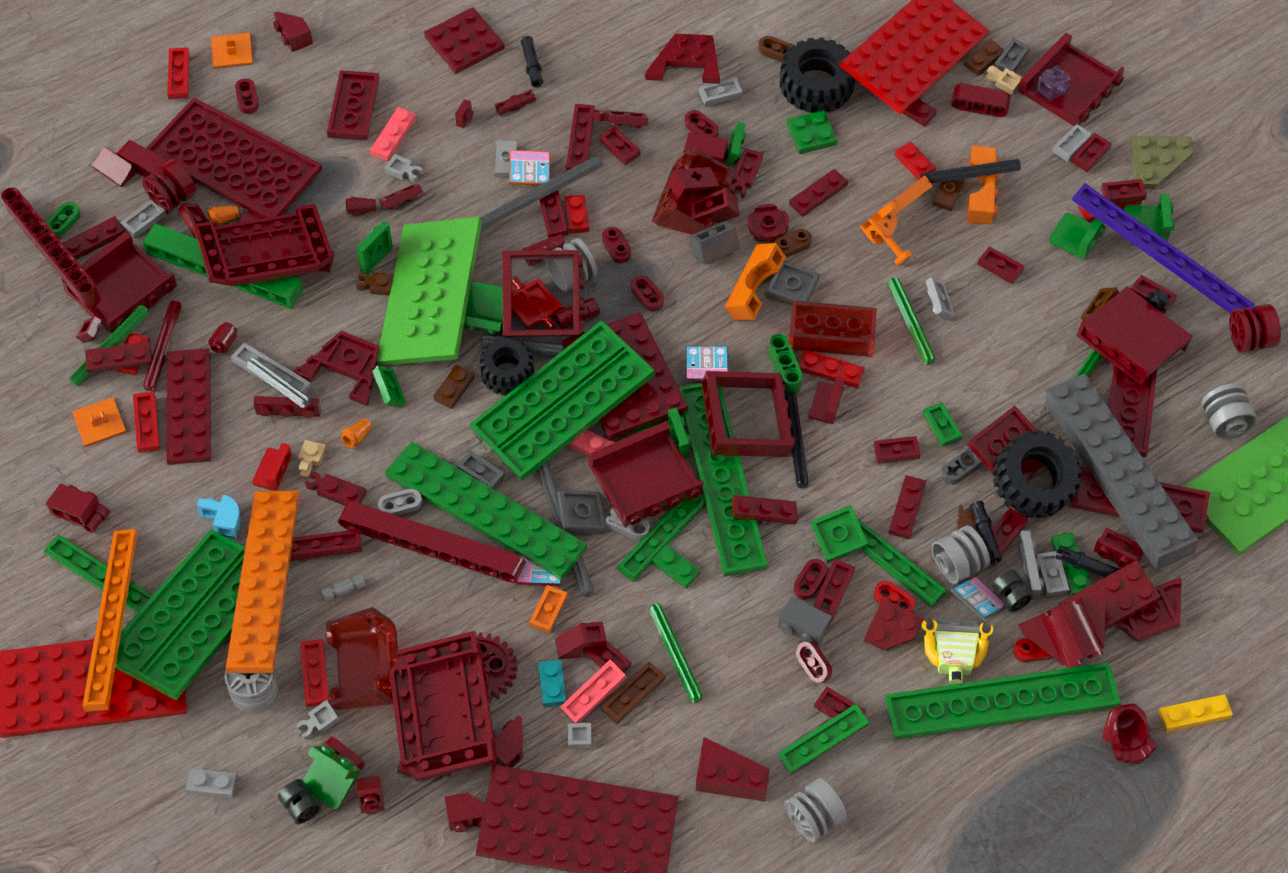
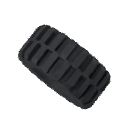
(809, 93)
(1057, 459)

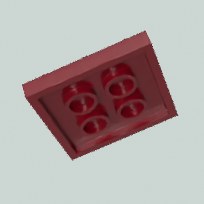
(464, 40)
(997, 435)

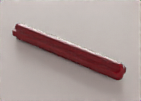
(162, 345)

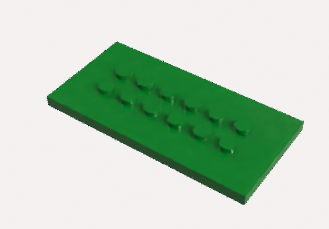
(562, 400)
(185, 618)

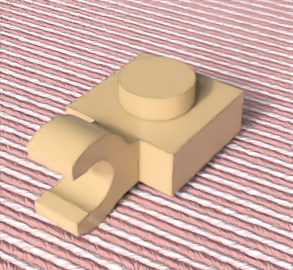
(1005, 80)
(310, 455)

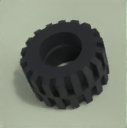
(505, 352)

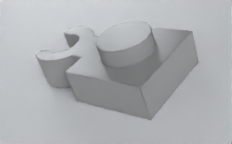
(401, 167)
(321, 718)

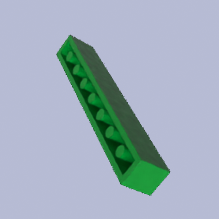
(184, 252)

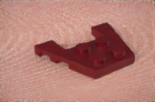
(687, 51)
(349, 357)

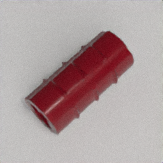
(547, 244)
(565, 316)

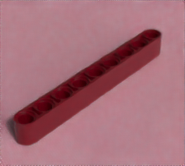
(51, 247)
(432, 542)

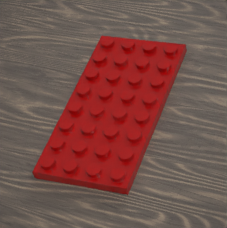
(914, 51)
(47, 685)

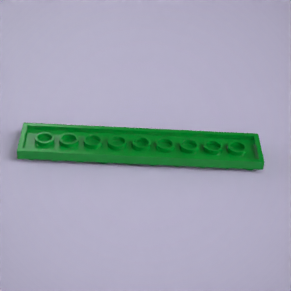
(723, 477)
(487, 510)
(1002, 701)

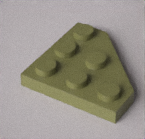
(1158, 157)

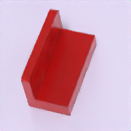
(273, 467)

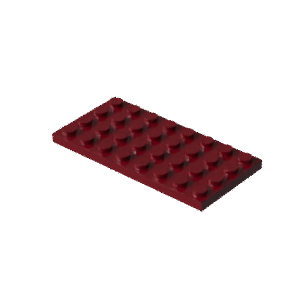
(235, 159)
(575, 824)

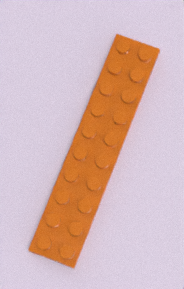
(263, 582)

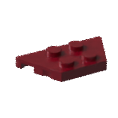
(1158, 617)

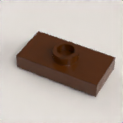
(947, 194)

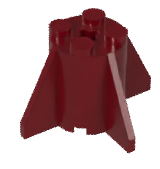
(1070, 629)

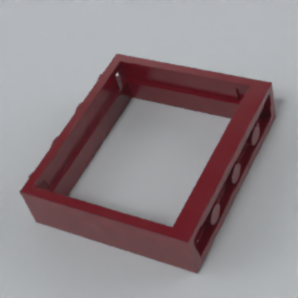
(507, 292)
(746, 447)

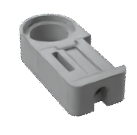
(615, 524)

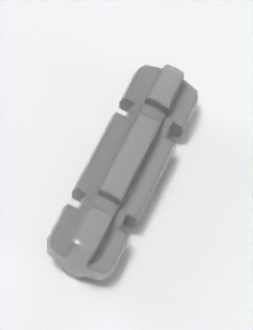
(343, 587)

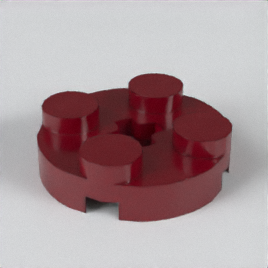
(764, 232)

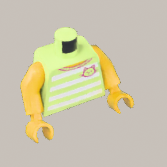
(955, 651)

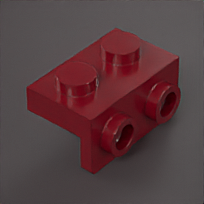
(1117, 548)

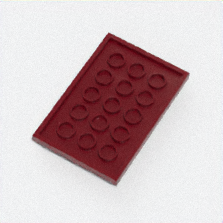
(651, 400)

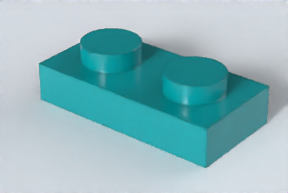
(552, 683)

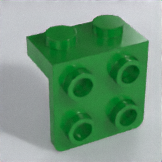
(1155, 217)
(1077, 235)
(484, 308)
(677, 432)
(330, 776)

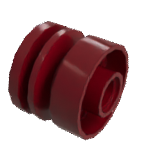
(169, 185)
(1254, 328)

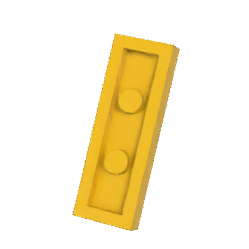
(1195, 713)

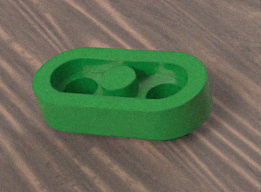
(61, 220)

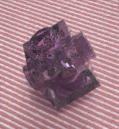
(1053, 83)

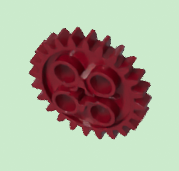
(497, 679)

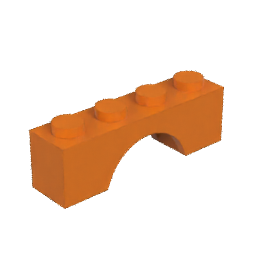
(981, 203)
(763, 262)

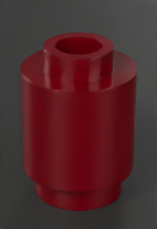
(223, 338)

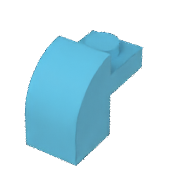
(226, 515)

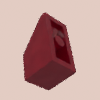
(717, 206)

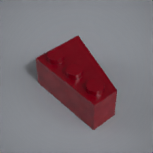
(730, 773)

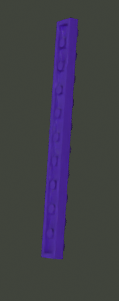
(1160, 249)

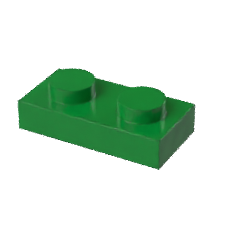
(737, 138)
(389, 387)
(942, 424)
(676, 566)

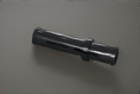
(533, 67)
(983, 524)
(1087, 563)

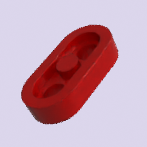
(896, 595)
(1034, 654)

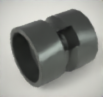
(1012, 590)
(299, 801)

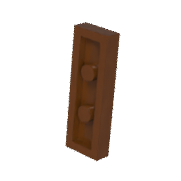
(633, 692)

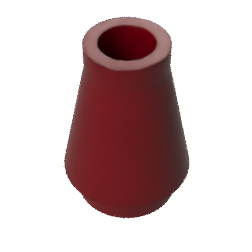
(357, 205)

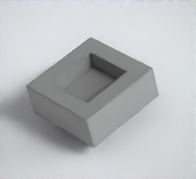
(579, 735)

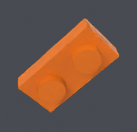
(548, 609)

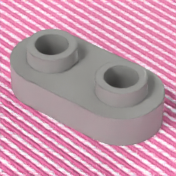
(399, 502)

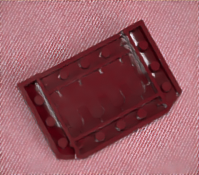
(264, 247)
(442, 707)

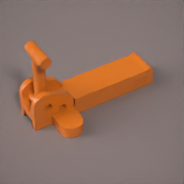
(883, 223)

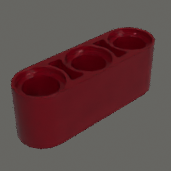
(980, 100)
(140, 158)

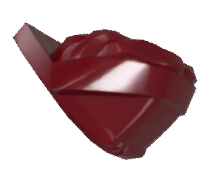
(1129, 734)

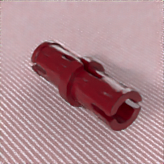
(515, 102)

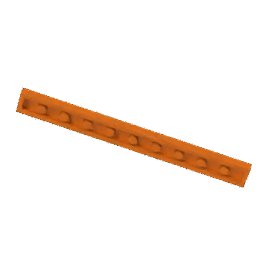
(110, 621)

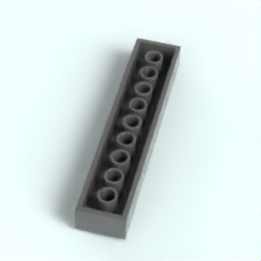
(1121, 472)

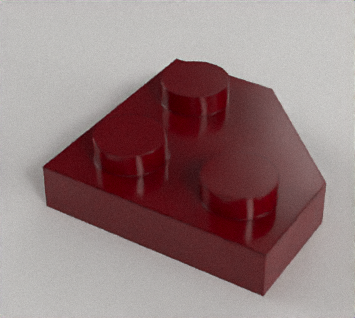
(892, 626)

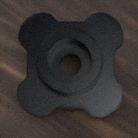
(1158, 299)

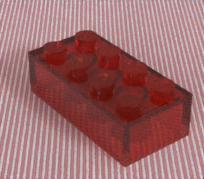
(832, 328)

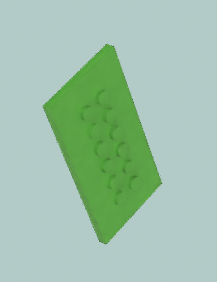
(430, 292)
(1249, 489)

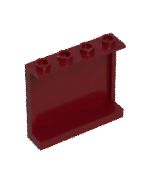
(1088, 81)
(124, 281)
(1133, 335)
(644, 474)

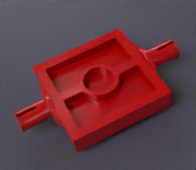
(534, 304)

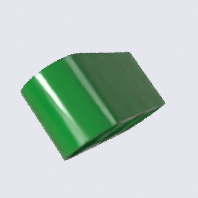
(785, 356)

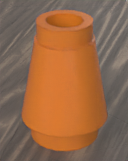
(222, 214)
(356, 433)

